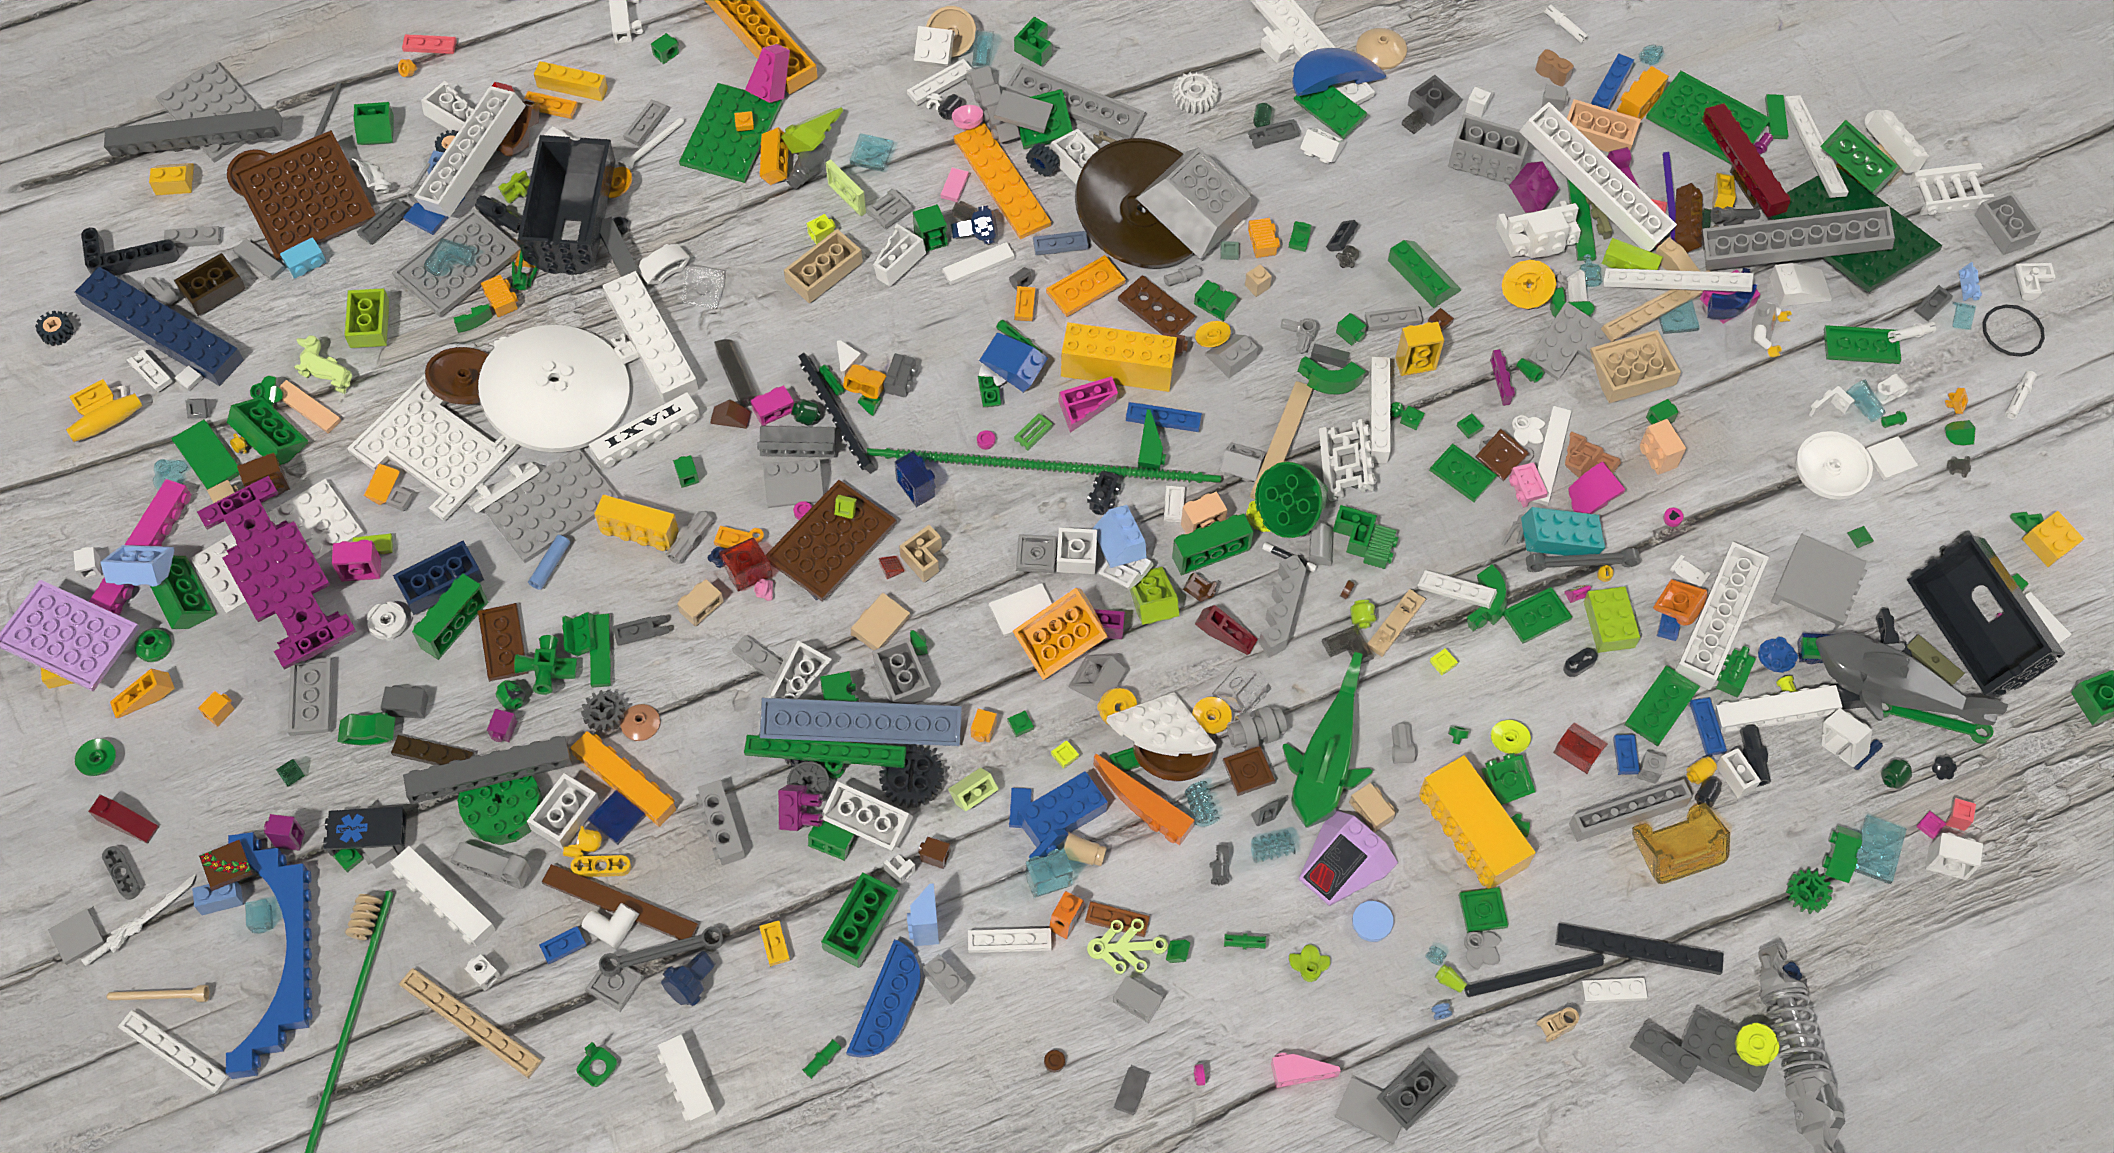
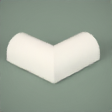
(2029, 277)
(612, 930)

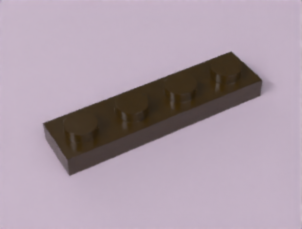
(427, 751)

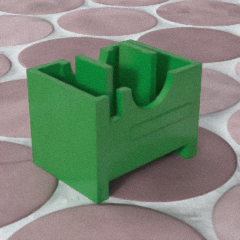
(931, 227)
(838, 687)

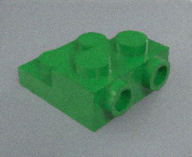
(1508, 778)

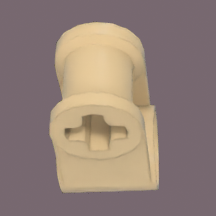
(1555, 1026)

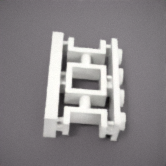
(1332, 464)

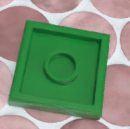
(1483, 910)

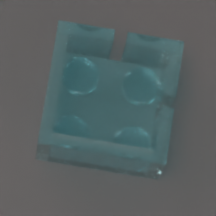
(1048, 873)

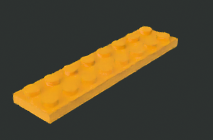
(1002, 181)

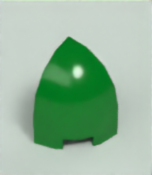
(1960, 432)

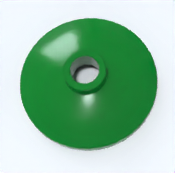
(92, 750)

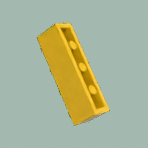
(570, 81)

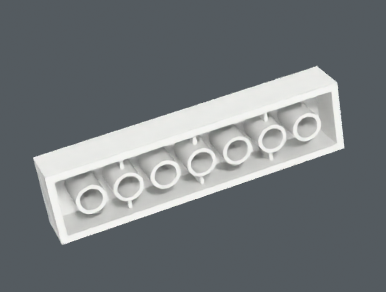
(469, 151)
(650, 337)
(1721, 615)

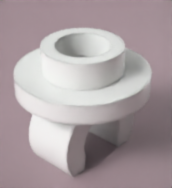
(934, 99)

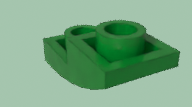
(479, 316)
(989, 392)

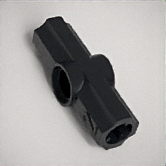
(498, 213)
(1755, 753)

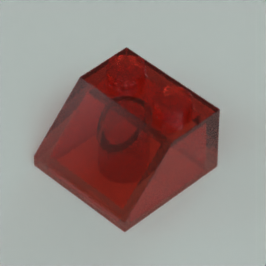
(746, 564)
(1580, 748)

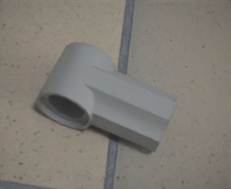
(159, 291)
(1402, 749)

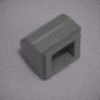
(1021, 278)

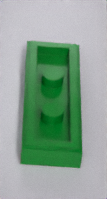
(1776, 111)

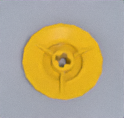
(1524, 273)

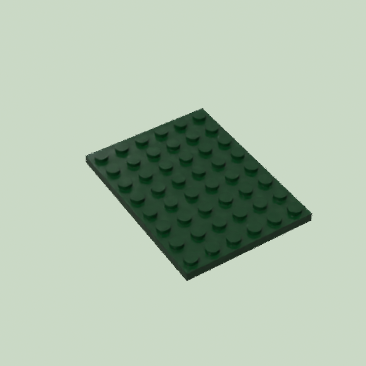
(1871, 267)

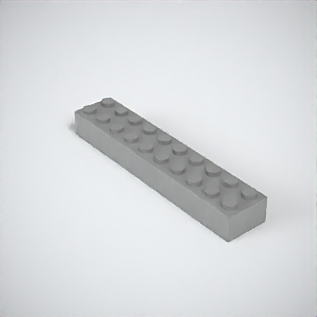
(1798, 238)

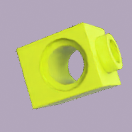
(820, 228)

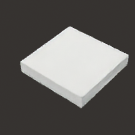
(1891, 458)

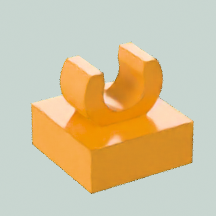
(1957, 400)

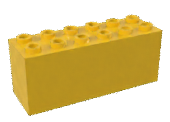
(1127, 356)
(1476, 823)

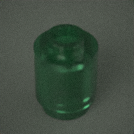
(1262, 115)

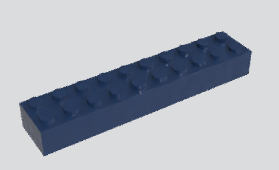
(159, 326)

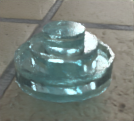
(1651, 54)

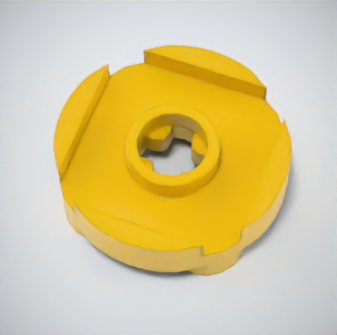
(1114, 696)

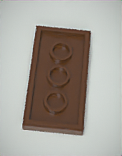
(501, 640)

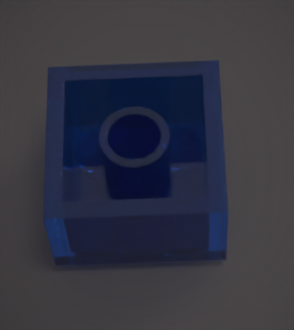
(915, 478)

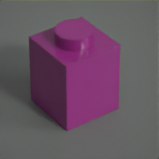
(502, 725)

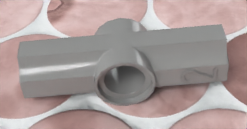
(689, 537)

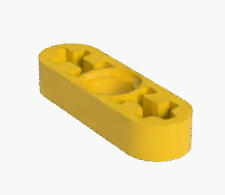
(607, 872)

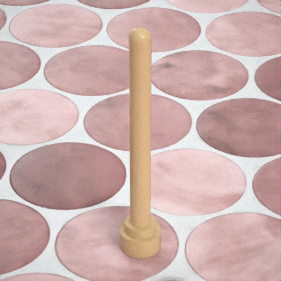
(199, 993)

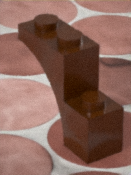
(519, 134)

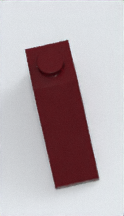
(1225, 629)
(122, 819)

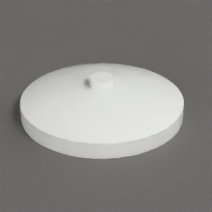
(1834, 465)

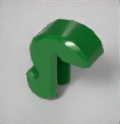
(1558, 300)

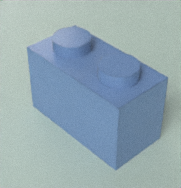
(211, 901)

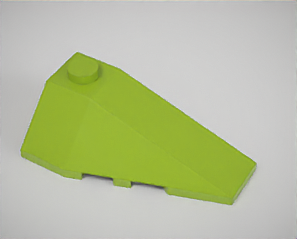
(810, 132)

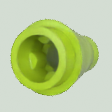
(1450, 978)

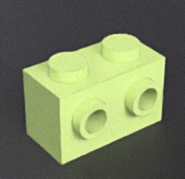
(973, 789)

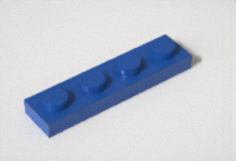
(1164, 416)

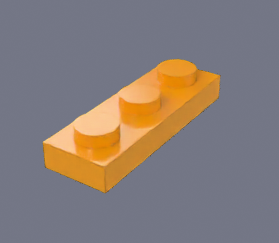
(553, 105)

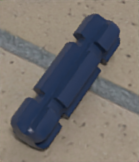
(1875, 746)

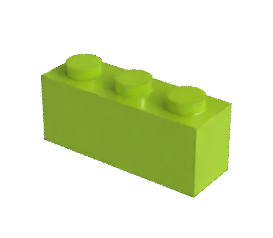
(1626, 256)

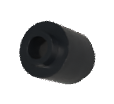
(949, 105)
(1708, 792)

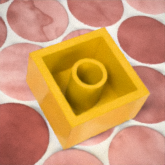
(2053, 538)

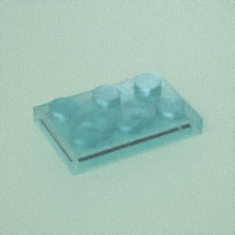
(1879, 849)

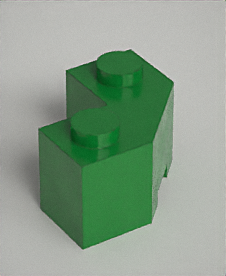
(1843, 854)

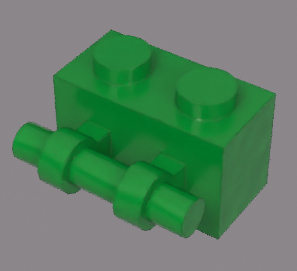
(1736, 672)

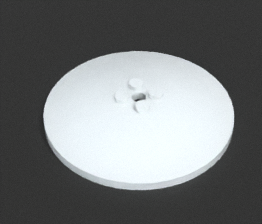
(550, 414)

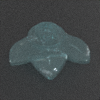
(172, 472)

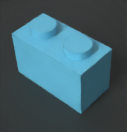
(303, 258)

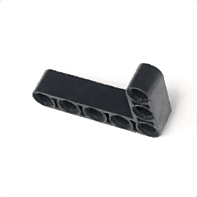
(126, 259)

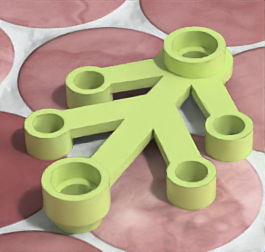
(1122, 947)

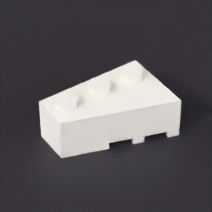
(899, 255)

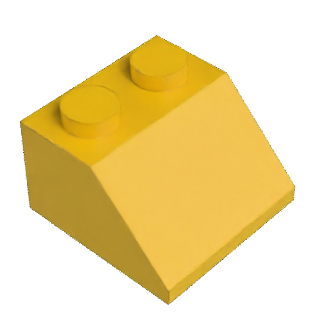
(171, 178)

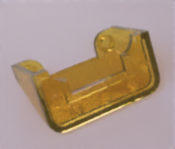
(1685, 846)

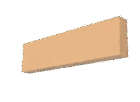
(309, 407)

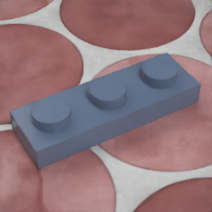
(1060, 243)

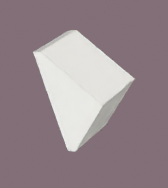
(847, 357)

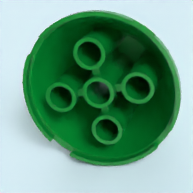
(1290, 499)

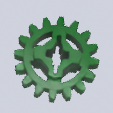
(1809, 891)

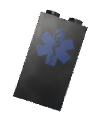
(365, 829)

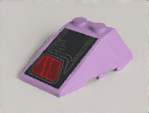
(1345, 859)

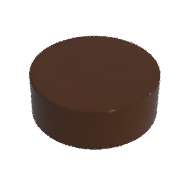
(1347, 589)
(1054, 1061)

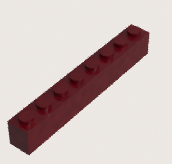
(1746, 160)

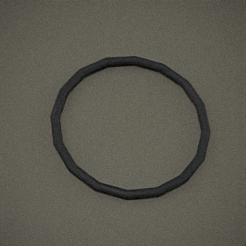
(2021, 309)

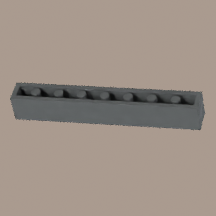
(487, 769)

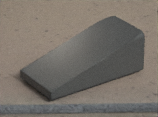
(1934, 303)
(1265, 814)

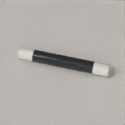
(1283, 554)

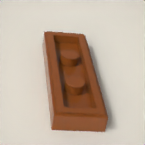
(1104, 915)

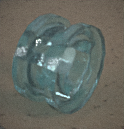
(1435, 955)

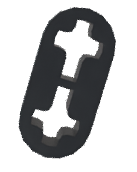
(1582, 665)

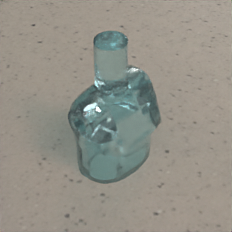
(1592, 272)

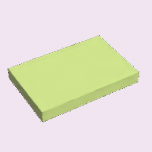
(845, 188)

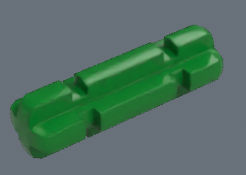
(831, 380)

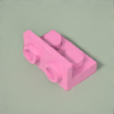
(1527, 483)

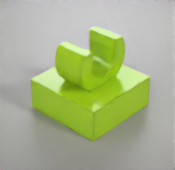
(845, 506)

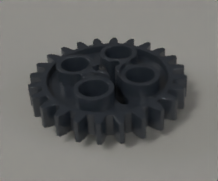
(929, 777)

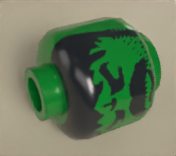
(510, 694)

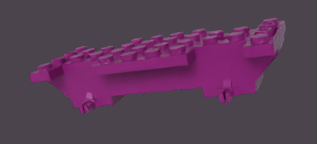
(277, 573)

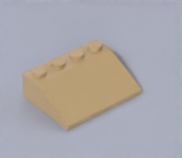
(1634, 366)

